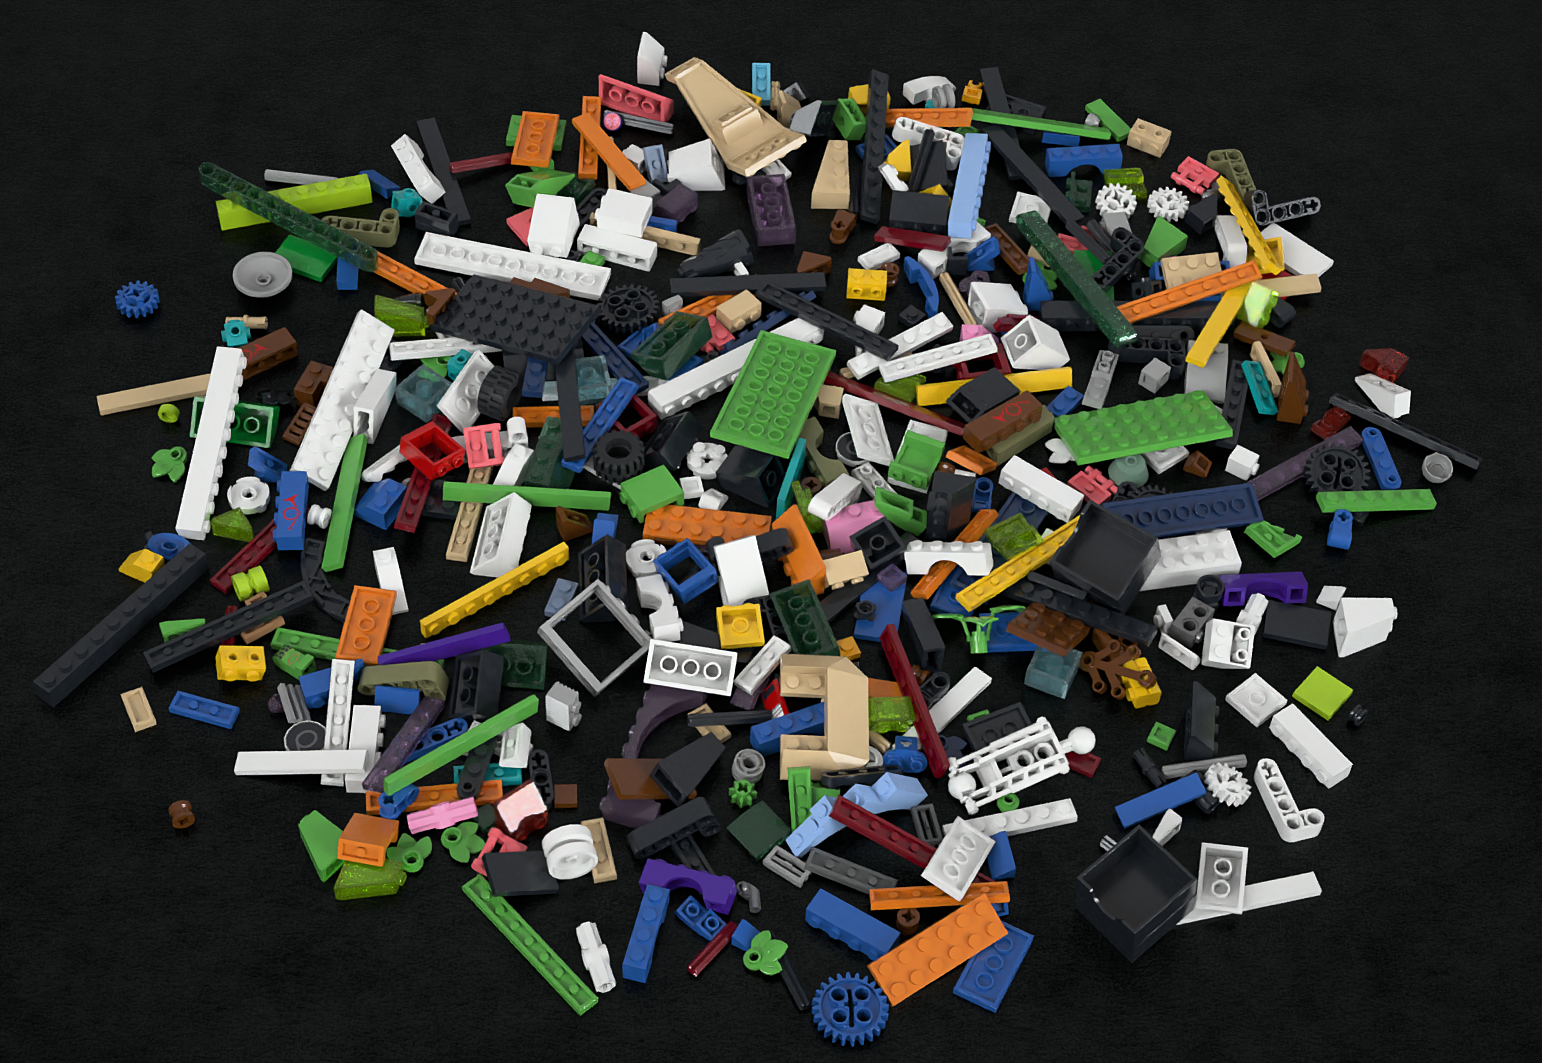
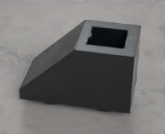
(1203, 214)

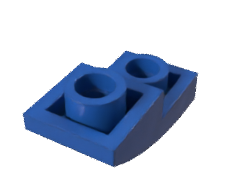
(699, 919)

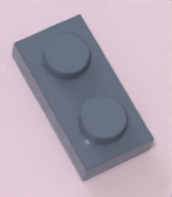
(655, 163)
(561, 595)

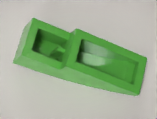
(900, 511)

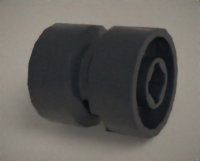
(1209, 590)

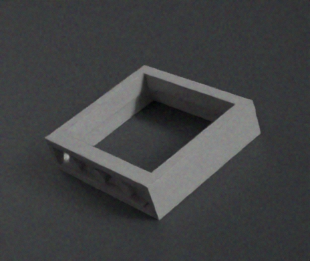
(618, 609)

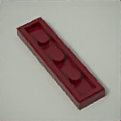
(912, 238)

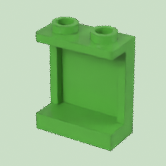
(917, 460)
(650, 492)

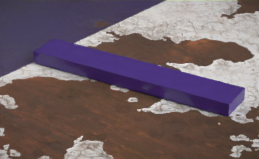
(449, 646)

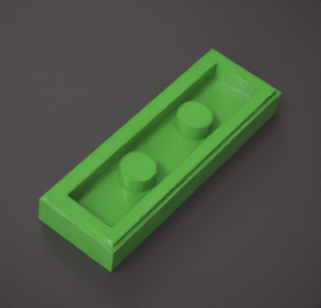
(1108, 119)
(800, 794)

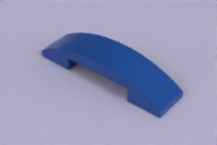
(917, 273)

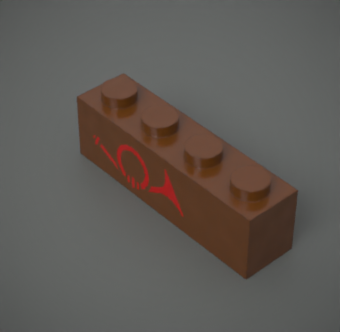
(268, 352)
(1002, 422)

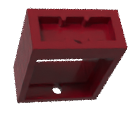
(999, 358)
(644, 426)

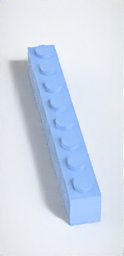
(969, 185)

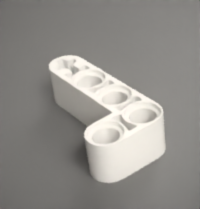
(913, 131)
(1231, 239)
(515, 433)
(834, 497)
(1268, 778)

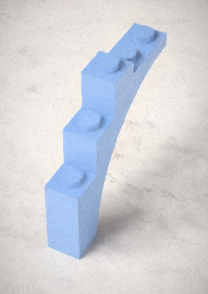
(887, 794)

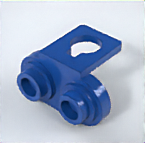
(907, 757)

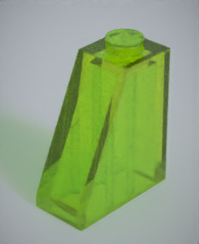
(401, 316)
(367, 880)

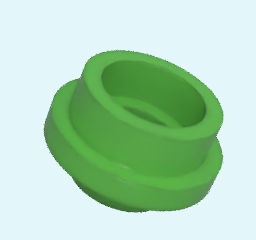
(1005, 806)

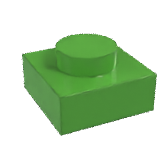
(593, 259)

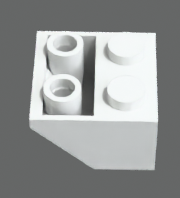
(1227, 645)

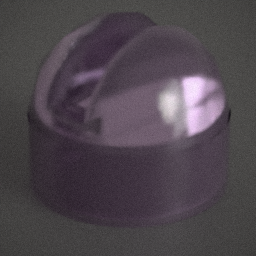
(275, 704)

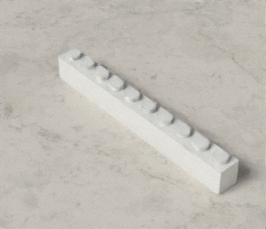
(718, 373)
(210, 443)

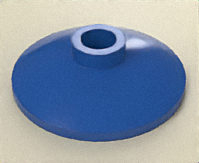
(167, 544)

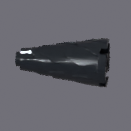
(718, 257)

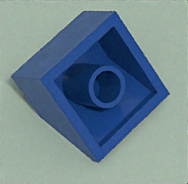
(381, 503)

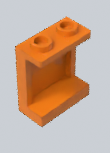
(367, 839)

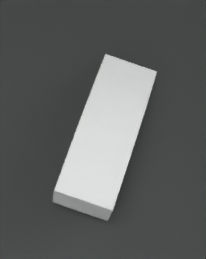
(921, 88)

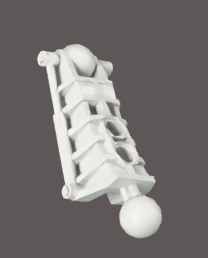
(963, 785)

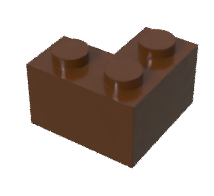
(312, 384)

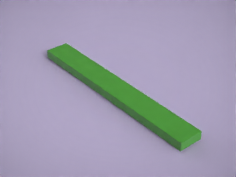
(1041, 124)
(534, 495)
(344, 503)
(313, 644)
(460, 745)
(530, 945)

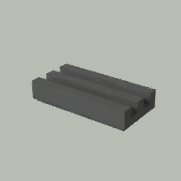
(919, 831)

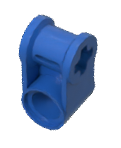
(982, 495)
(1340, 530)
(395, 804)

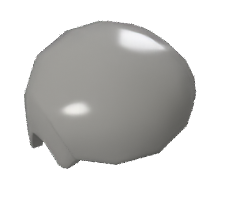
(1437, 468)

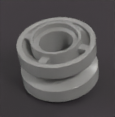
(943, 97)
(750, 758)

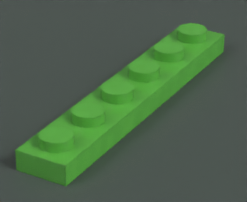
(1376, 500)

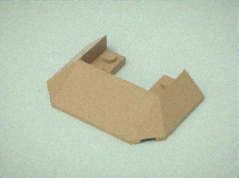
(845, 714)

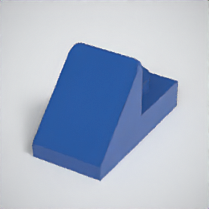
(982, 256)
(266, 466)
(604, 525)

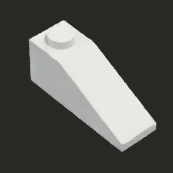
(869, 319)
(1385, 395)
(514, 466)
(389, 576)

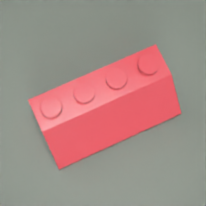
(634, 100)

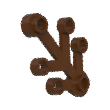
(1114, 668)

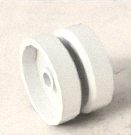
(569, 851)

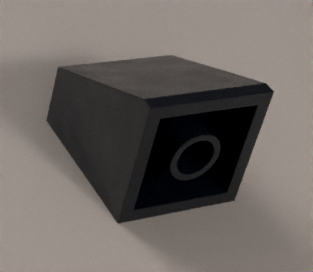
(752, 475)

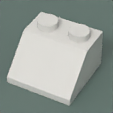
(650, 61)

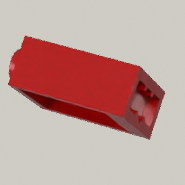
(433, 434)

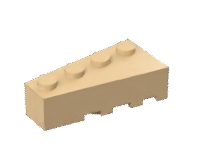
(832, 182)

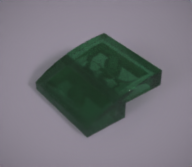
(577, 189)
(759, 829)

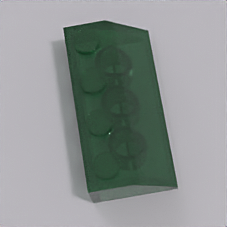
(672, 344)
(545, 466)
(804, 620)
(523, 663)

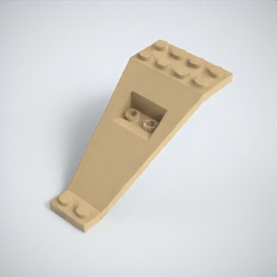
(734, 123)

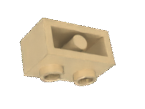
(1149, 138)
(739, 311)
(845, 569)

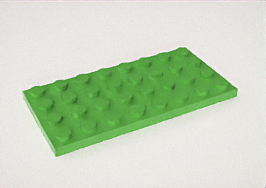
(773, 394)
(1141, 427)

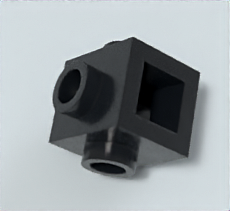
(1145, 288)

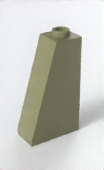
(1020, 440)

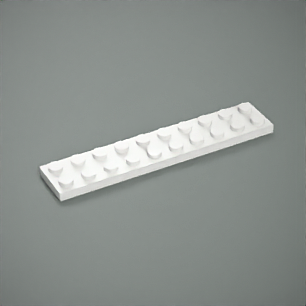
(505, 263)
(334, 415)

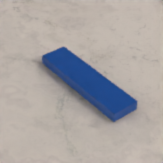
(1160, 800)

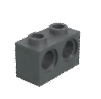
(1191, 623)

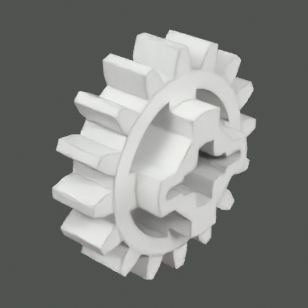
(1116, 201)
(1168, 204)
(1227, 784)

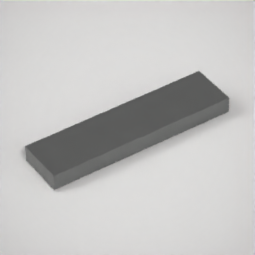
(846, 872)

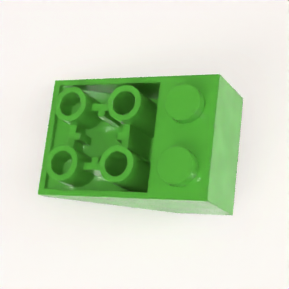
(526, 186)

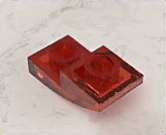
(1331, 422)

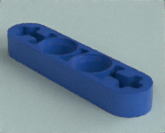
(430, 744)

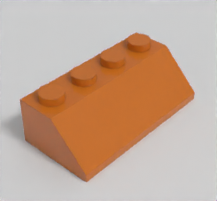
(805, 559)

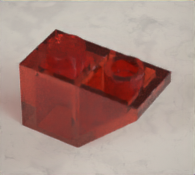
(1384, 362)

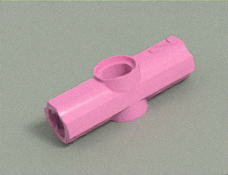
(442, 815)

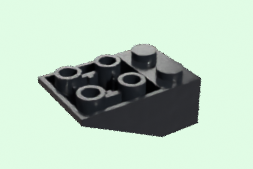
(982, 395)

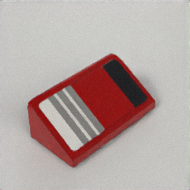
(773, 700)

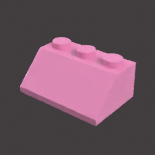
(847, 522)

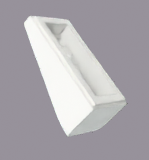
(1168, 827)

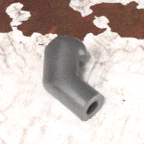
(1214, 189)
(751, 894)

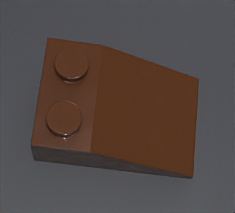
(1292, 393)

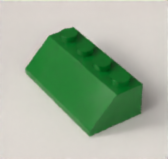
(253, 422)

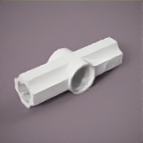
(1253, 611)
(595, 957)

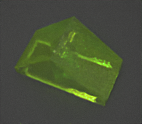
(233, 525)

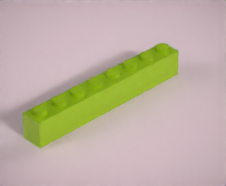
(309, 198)

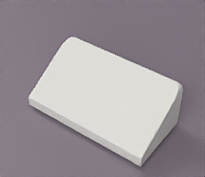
(1178, 651)
(515, 746)

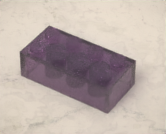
(771, 210)

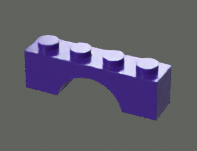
(1285, 586)
(716, 890)

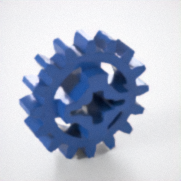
(137, 299)

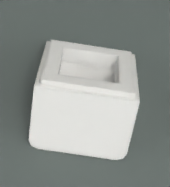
(712, 500)
(1331, 596)

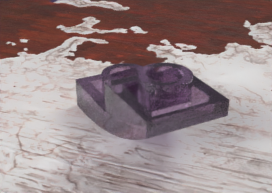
(745, 700)

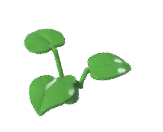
(979, 639)

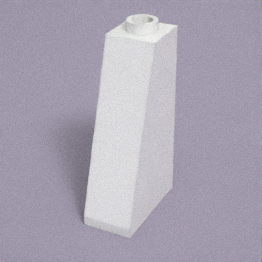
(373, 404)

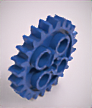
(872, 1008)

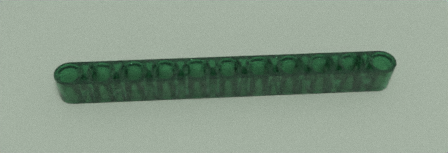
(288, 217)
(1076, 279)

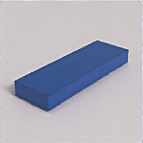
(204, 709)

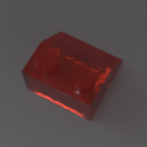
(520, 811)

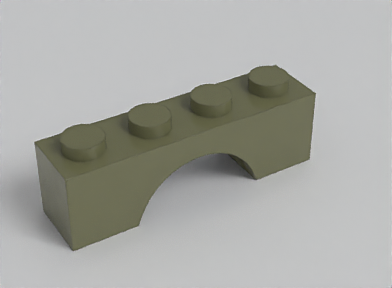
(823, 468)

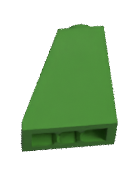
(1163, 242)
(321, 842)

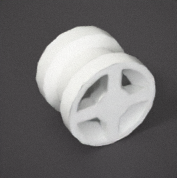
(319, 516)

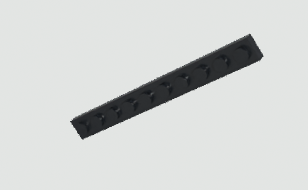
(874, 147)

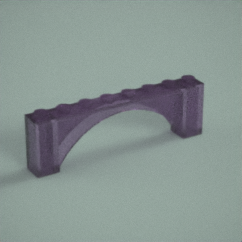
(659, 705)

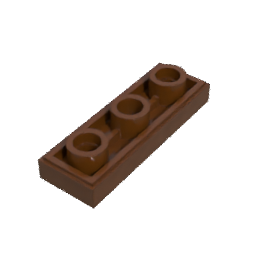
(1270, 341)

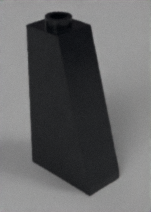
(923, 635)
(705, 638)
(686, 768)

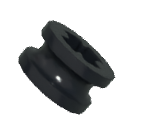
(1358, 715)

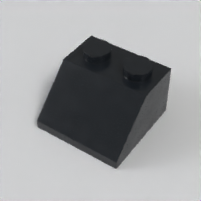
(878, 543)

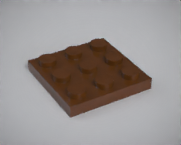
(1048, 629)

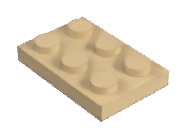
(1189, 268)

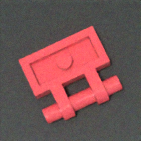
(1196, 171)
(720, 335)
(1090, 488)

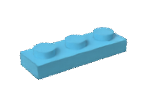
(761, 82)

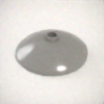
(262, 274)

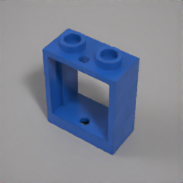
(696, 584)

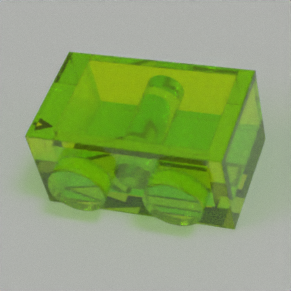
(1258, 305)
(890, 714)

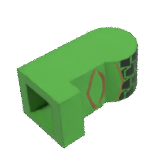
(294, 661)

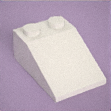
(1221, 878)

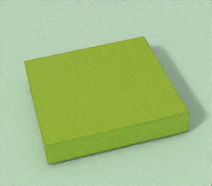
(1322, 693)

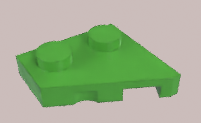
(1271, 538)

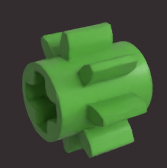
(742, 793)

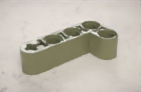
(1234, 167)
(371, 232)
(424, 675)

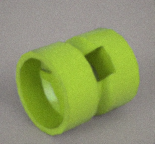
(250, 583)

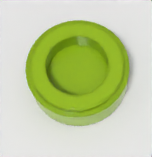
(168, 413)

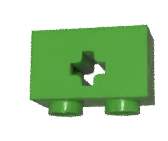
(849, 119)

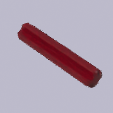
(712, 949)

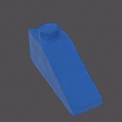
(1035, 287)
(317, 684)

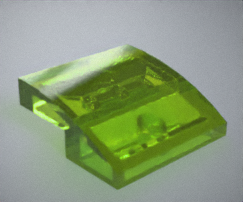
(1131, 177)
(901, 388)
(803, 499)
(1013, 536)

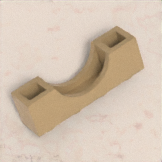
(829, 401)

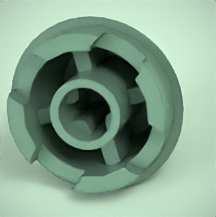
(1129, 469)

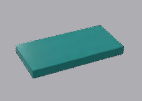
(793, 474)

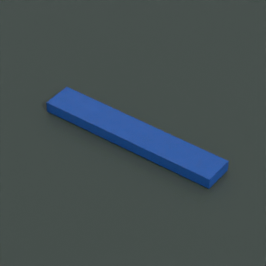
(604, 419)

